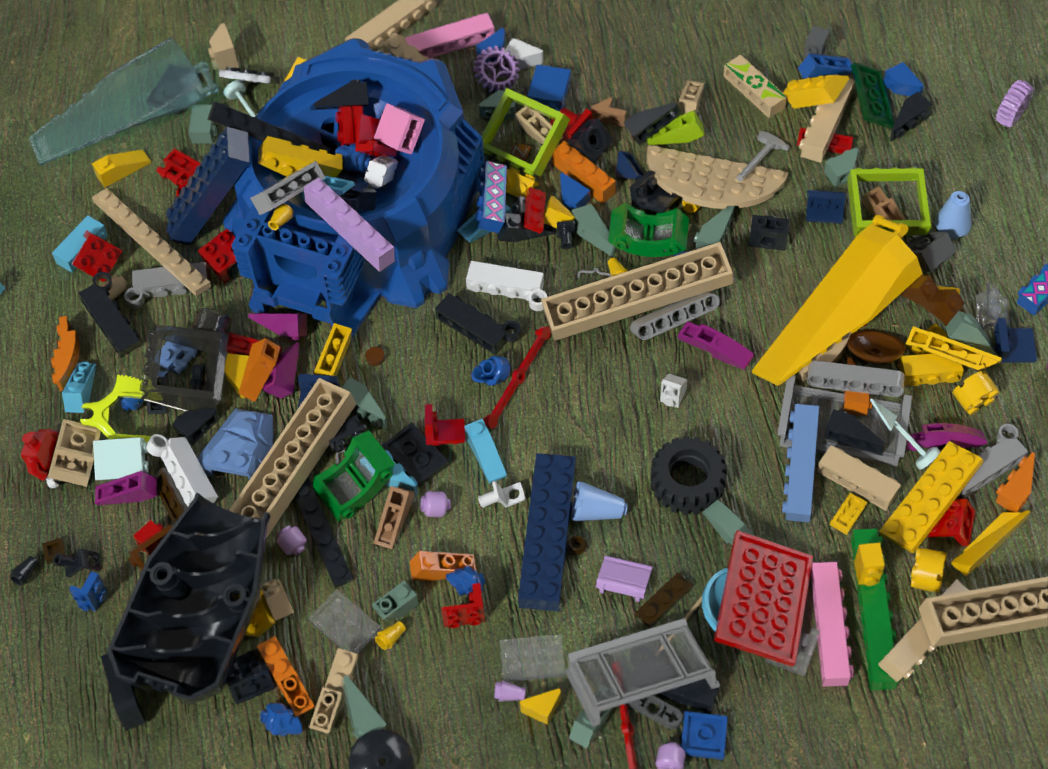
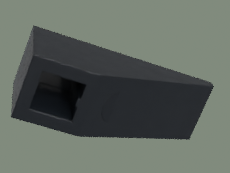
(912, 112)
(514, 230)

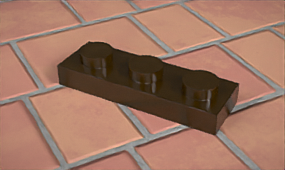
(170, 494)
(663, 600)

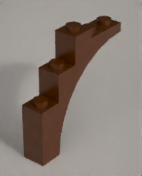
(941, 303)

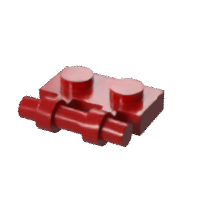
(179, 162)

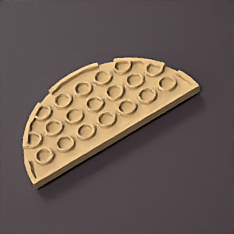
(712, 180)

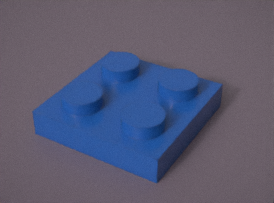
(704, 735)

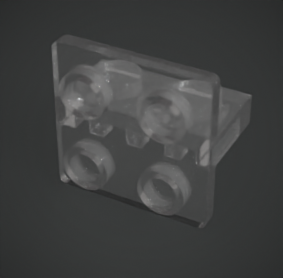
(991, 306)

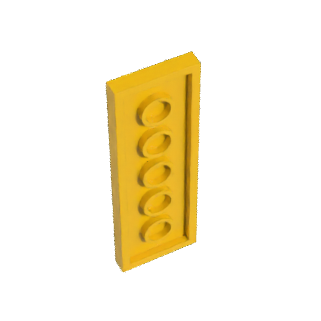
(931, 497)

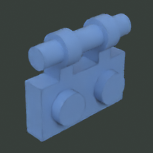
(171, 357)

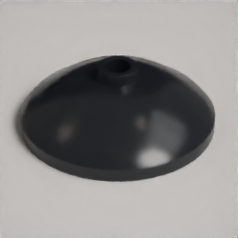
(379, 744)

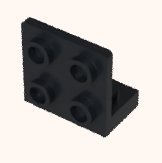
(648, 196)
(343, 438)
(249, 677)

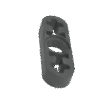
(670, 711)

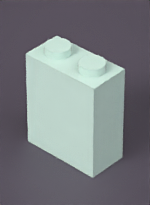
(119, 458)

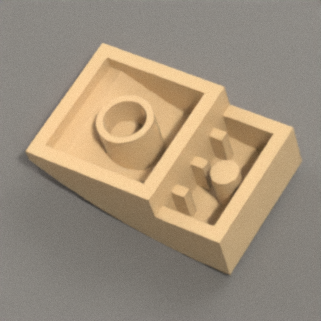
(74, 453)

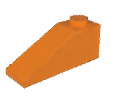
(855, 402)

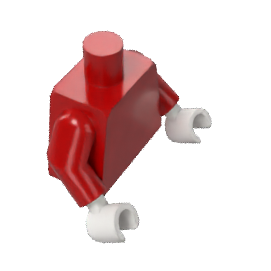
(39, 452)

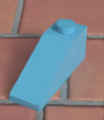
(485, 451)

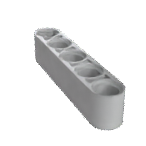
(666, 314)
(855, 378)

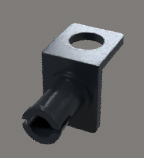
(566, 232)
(77, 561)

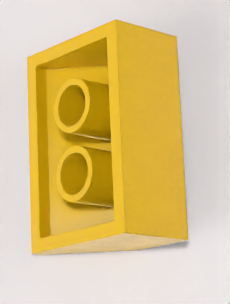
(815, 90)

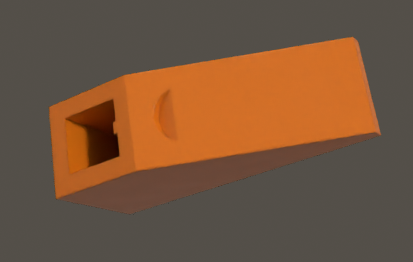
(258, 368)
(1018, 488)
(435, 565)

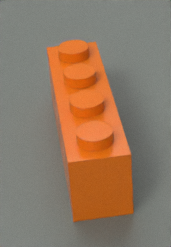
(584, 172)

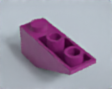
(282, 377)

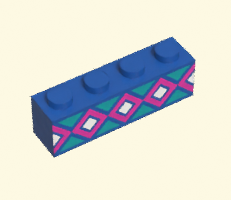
(491, 196)
(1035, 295)

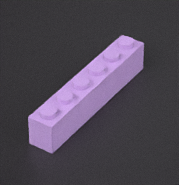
(349, 224)

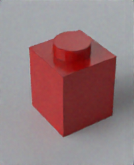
(147, 531)

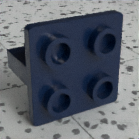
(825, 206)

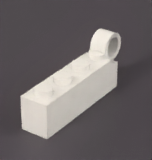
(506, 282)
(182, 466)

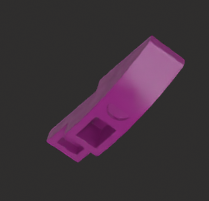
(717, 344)
(941, 433)

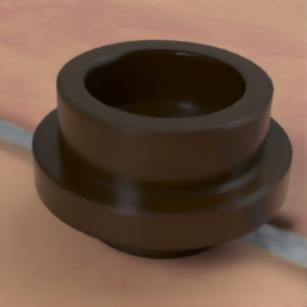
(576, 540)

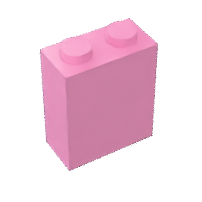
(399, 128)

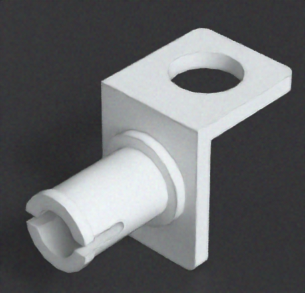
(502, 495)

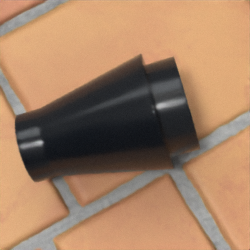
(23, 572)

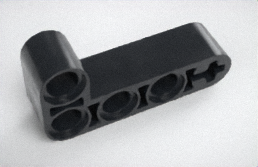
(123, 698)

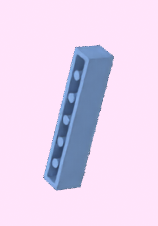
(802, 463)

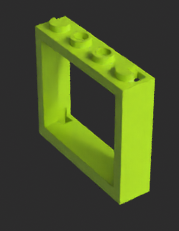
(549, 144)
(856, 175)

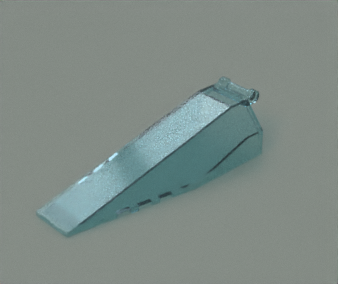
(126, 98)

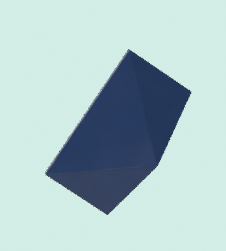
(628, 167)

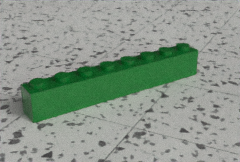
(875, 617)

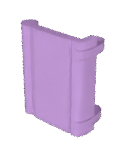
(623, 577)

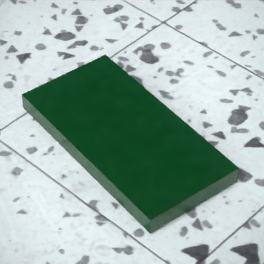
(872, 95)

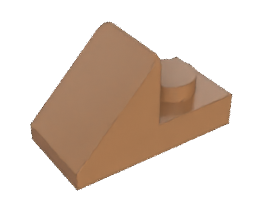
(608, 114)

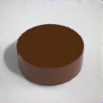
(374, 356)

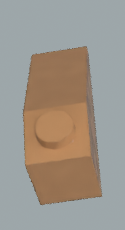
(393, 516)

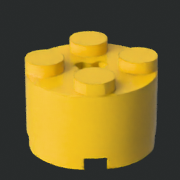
(975, 392)
(928, 570)

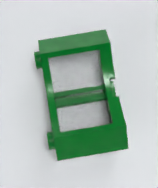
(648, 234)
(356, 479)

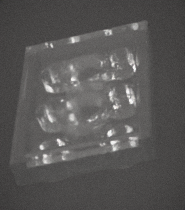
(344, 623)
(532, 658)

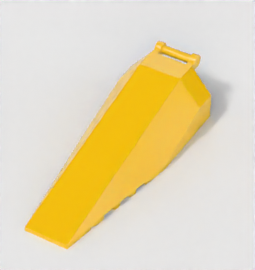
(850, 295)

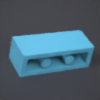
(69, 248)

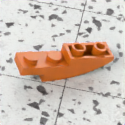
(67, 355)
(285, 676)

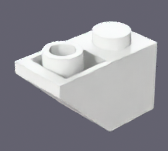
(524, 54)
(673, 390)

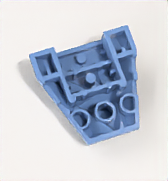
(239, 444)

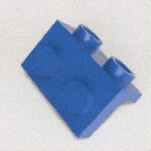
(91, 594)

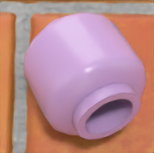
(435, 504)
(291, 540)
(670, 756)

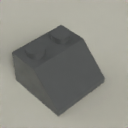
(932, 249)

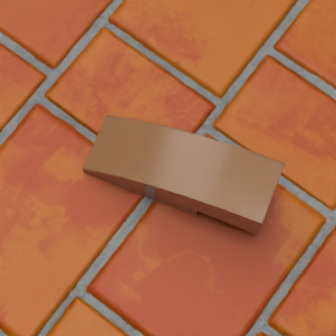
(878, 203)

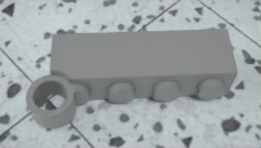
(286, 188)
(157, 283)
(997, 460)

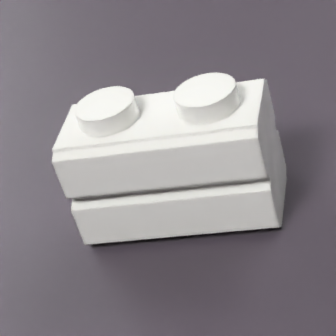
(380, 171)

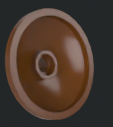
(876, 346)

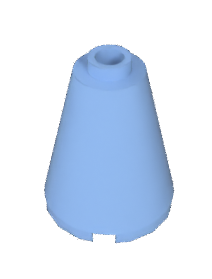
(955, 216)
(596, 504)

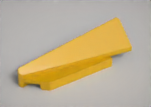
(951, 349)
(989, 541)

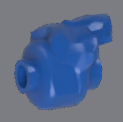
(353, 160)
(491, 370)
(464, 578)
(280, 720)

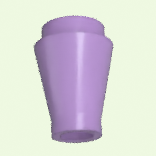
(508, 692)

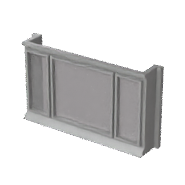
(827, 401)
(637, 667)

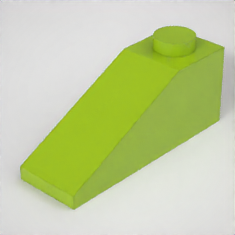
(681, 130)

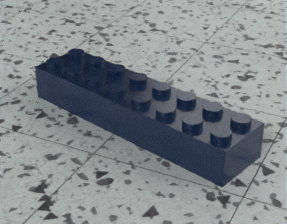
(208, 185)
(547, 532)

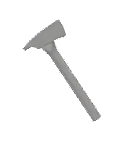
(771, 142)

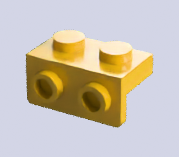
(518, 184)
(261, 619)

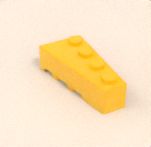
(288, 158)

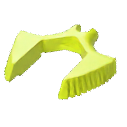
(124, 388)

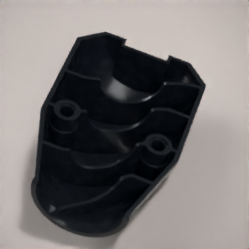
(192, 604)

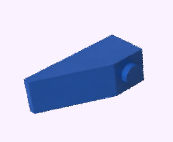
(823, 65)

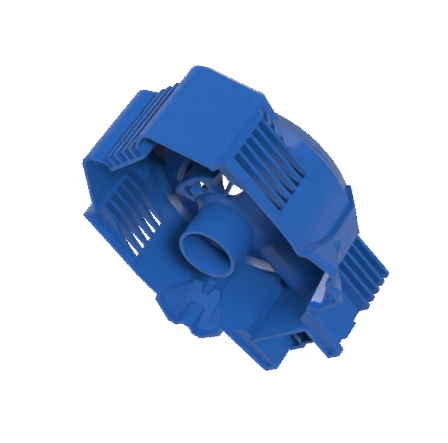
(415, 214)

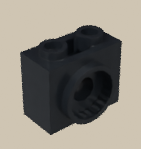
(591, 139)
(769, 232)

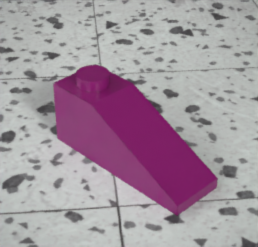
(284, 324)
(127, 489)

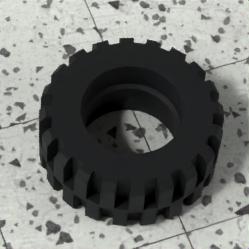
(693, 453)

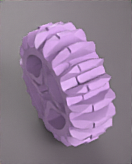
(490, 68)
(1014, 103)

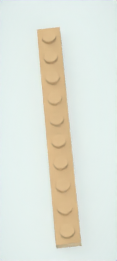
(152, 242)

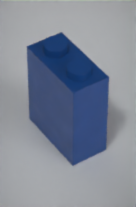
(550, 86)

